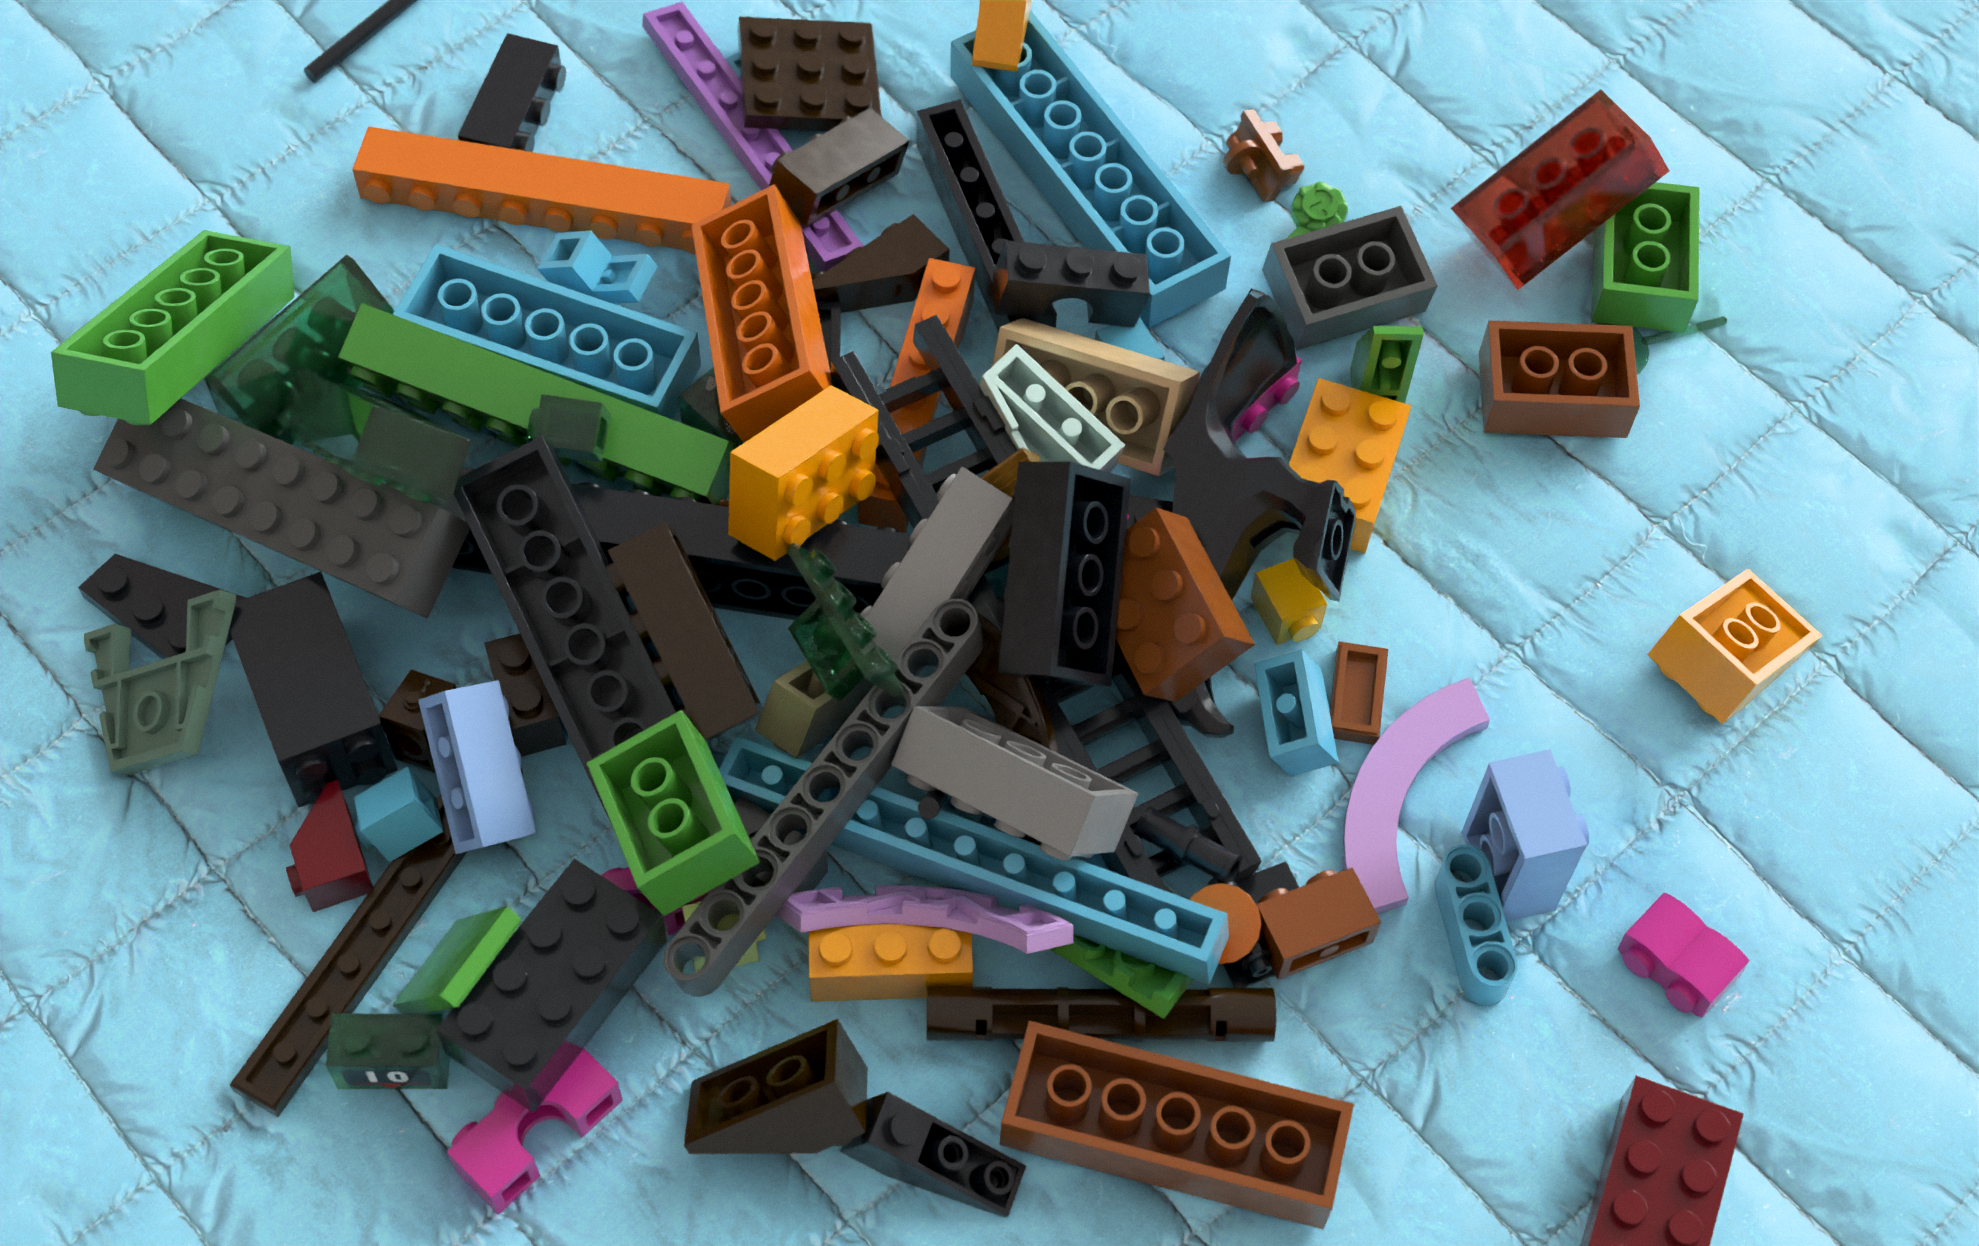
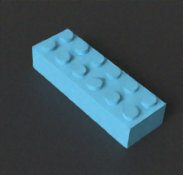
(554, 329)

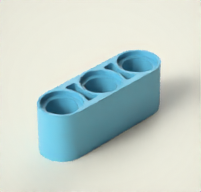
(1470, 947)

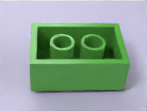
(1649, 261)
(672, 813)

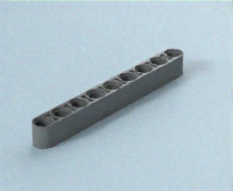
(823, 819)

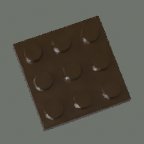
(805, 72)

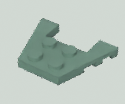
(163, 706)

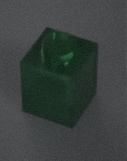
(571, 427)

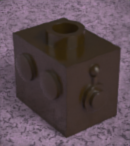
(404, 722)

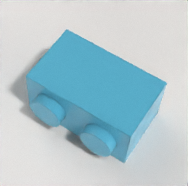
(1295, 713)

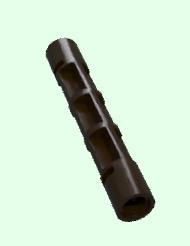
(1100, 1013)

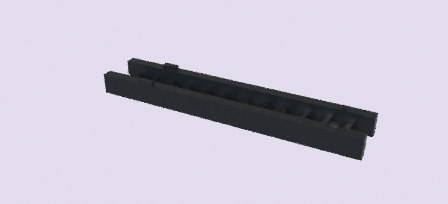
(918, 499)

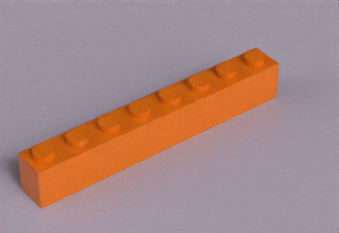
(535, 188)

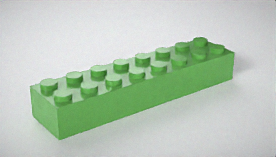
(501, 392)

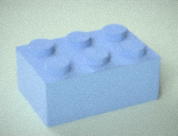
(1527, 832)

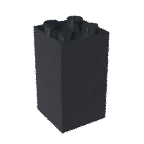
(310, 689)

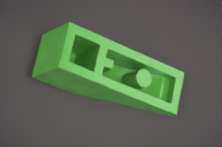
(1386, 360)

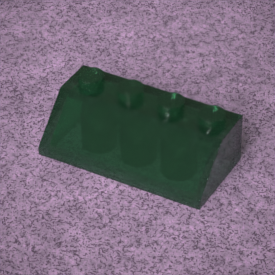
(307, 334)

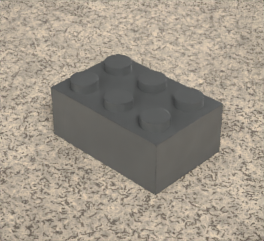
(1349, 277)

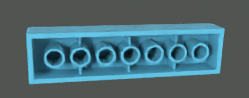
(1093, 169)

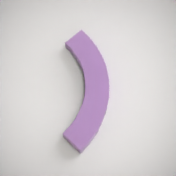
(1387, 777)
(954, 909)

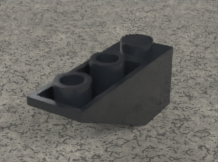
(934, 1156)

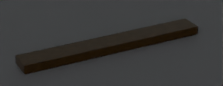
(346, 971)

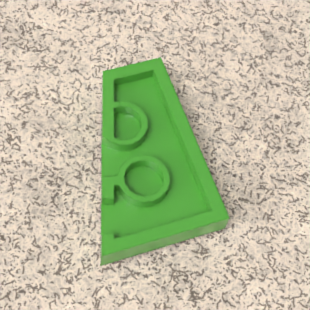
(1137, 979)

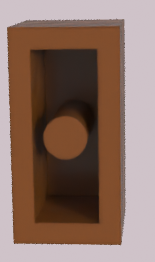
(1316, 921)

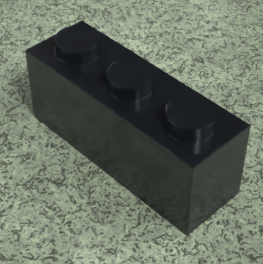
(515, 94)

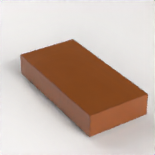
(1358, 692)

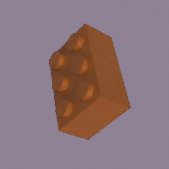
(1558, 379)
(1174, 609)

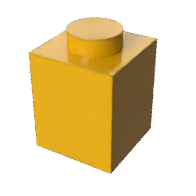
(1288, 602)

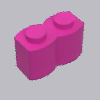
(1682, 955)

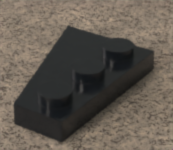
(146, 601)

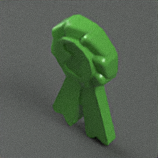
(1317, 208)

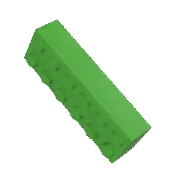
(172, 327)

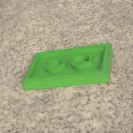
(458, 962)

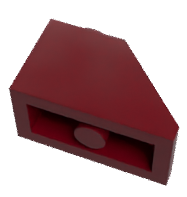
(328, 854)

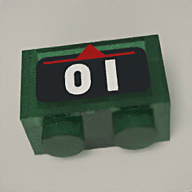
(387, 1052)

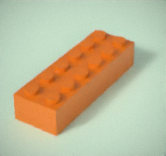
(760, 311)

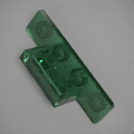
(834, 636)

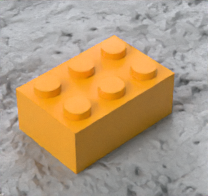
(1352, 441)
(802, 472)

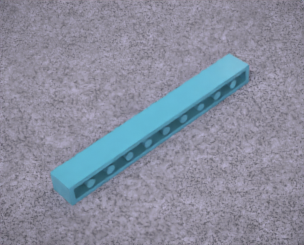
(986, 861)

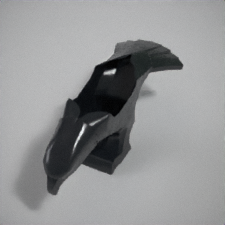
(1249, 502)

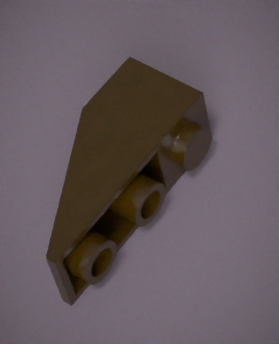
(883, 270)

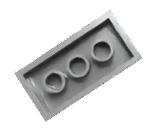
(1013, 781)

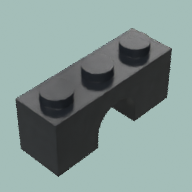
(1038, 274)

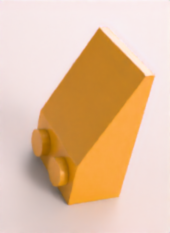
(1733, 645)

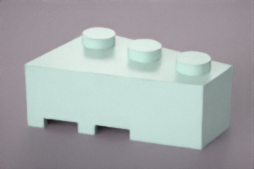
(1046, 416)

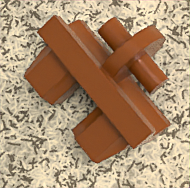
(1257, 154)

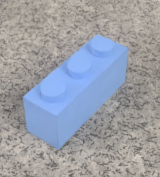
(477, 766)

